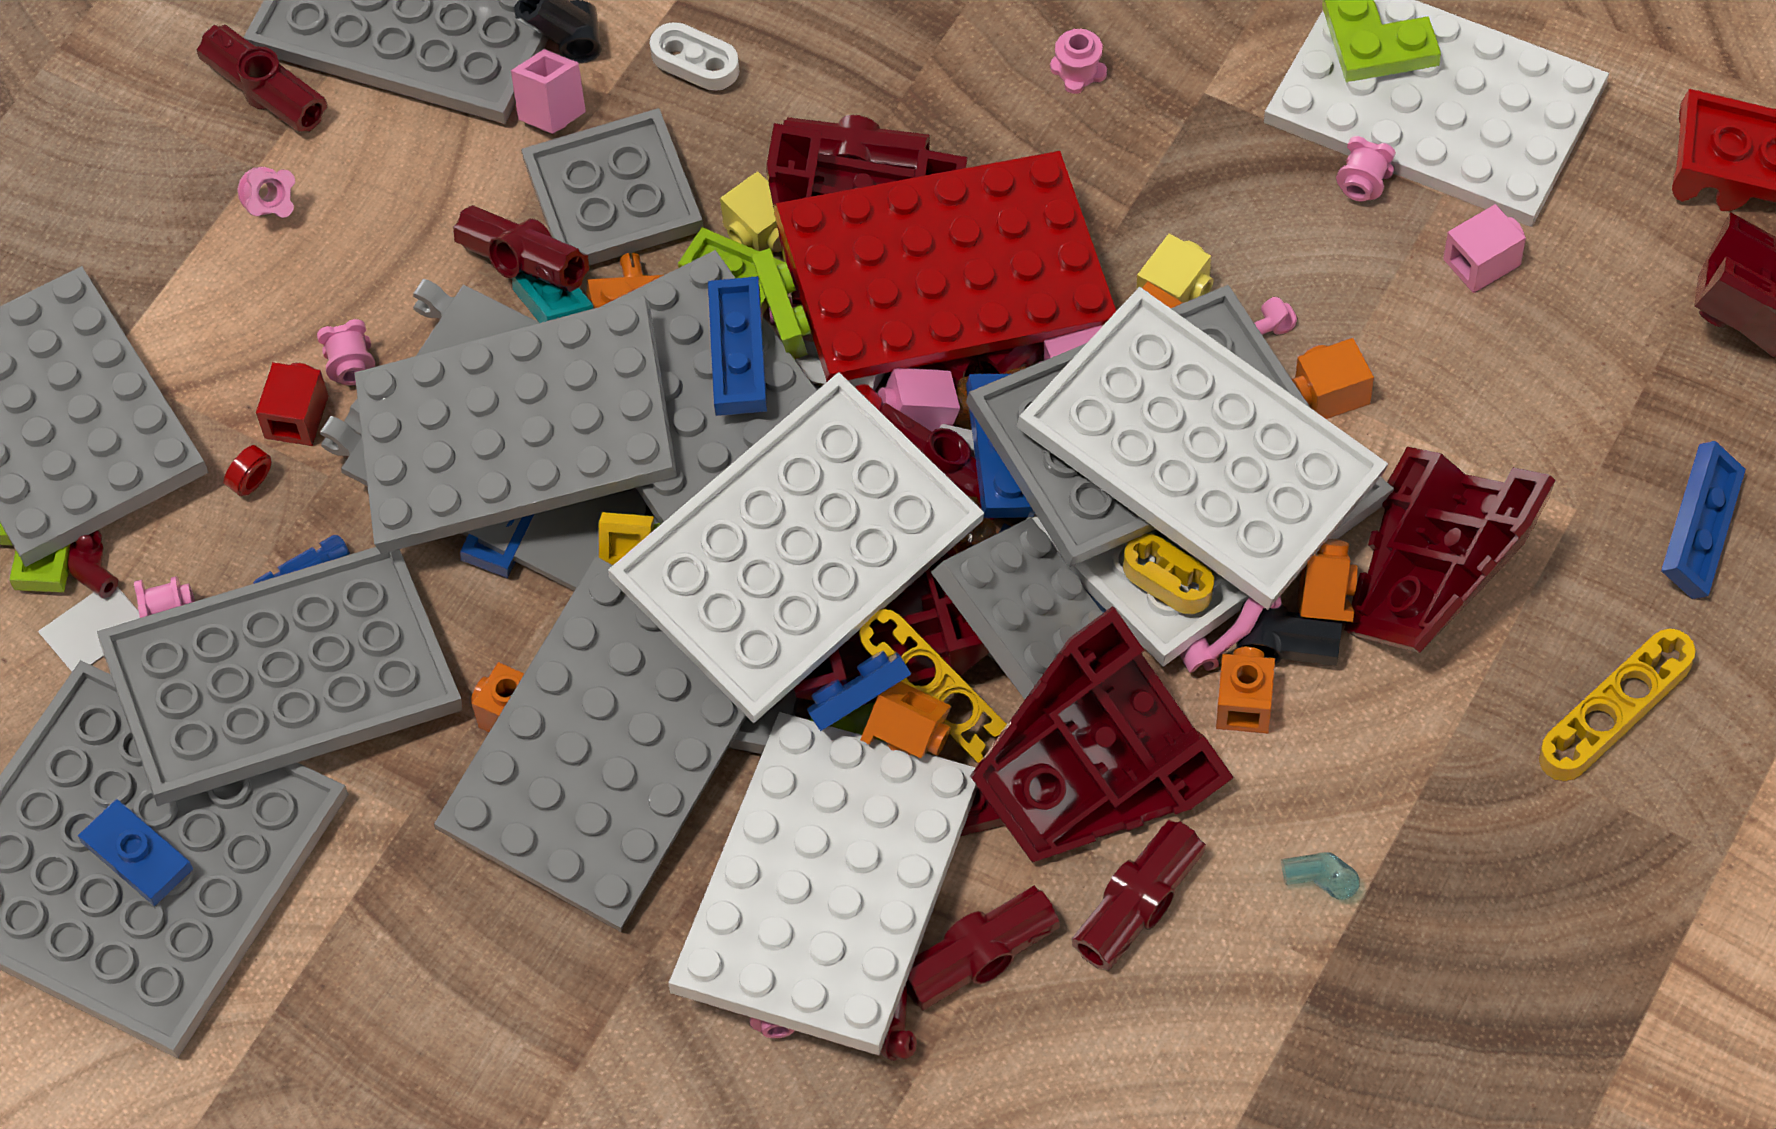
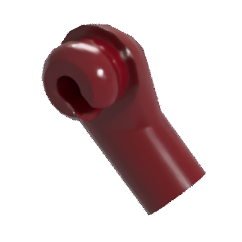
(86, 565)
(898, 1041)

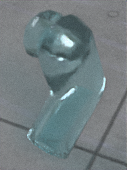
(1323, 870)

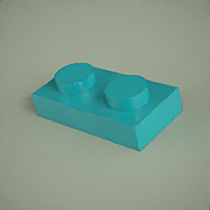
(548, 301)

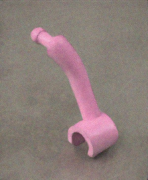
(1278, 317)
(1207, 655)

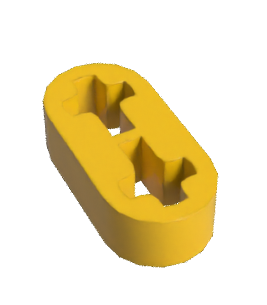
(1168, 573)

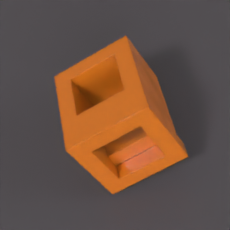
(1327, 582)
(1245, 691)
(908, 721)

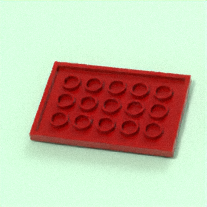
(944, 266)

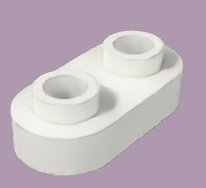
(697, 58)

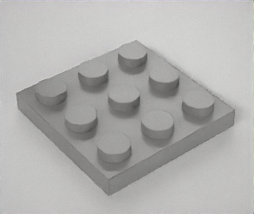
(613, 187)
(1018, 599)

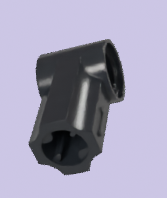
(565, 22)
(1294, 637)

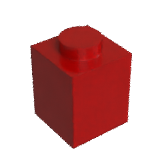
(292, 403)

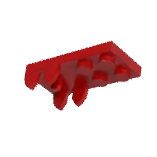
(1725, 148)

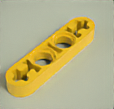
(944, 683)
(1612, 700)

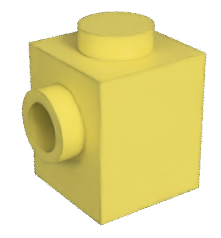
(750, 214)
(1178, 269)

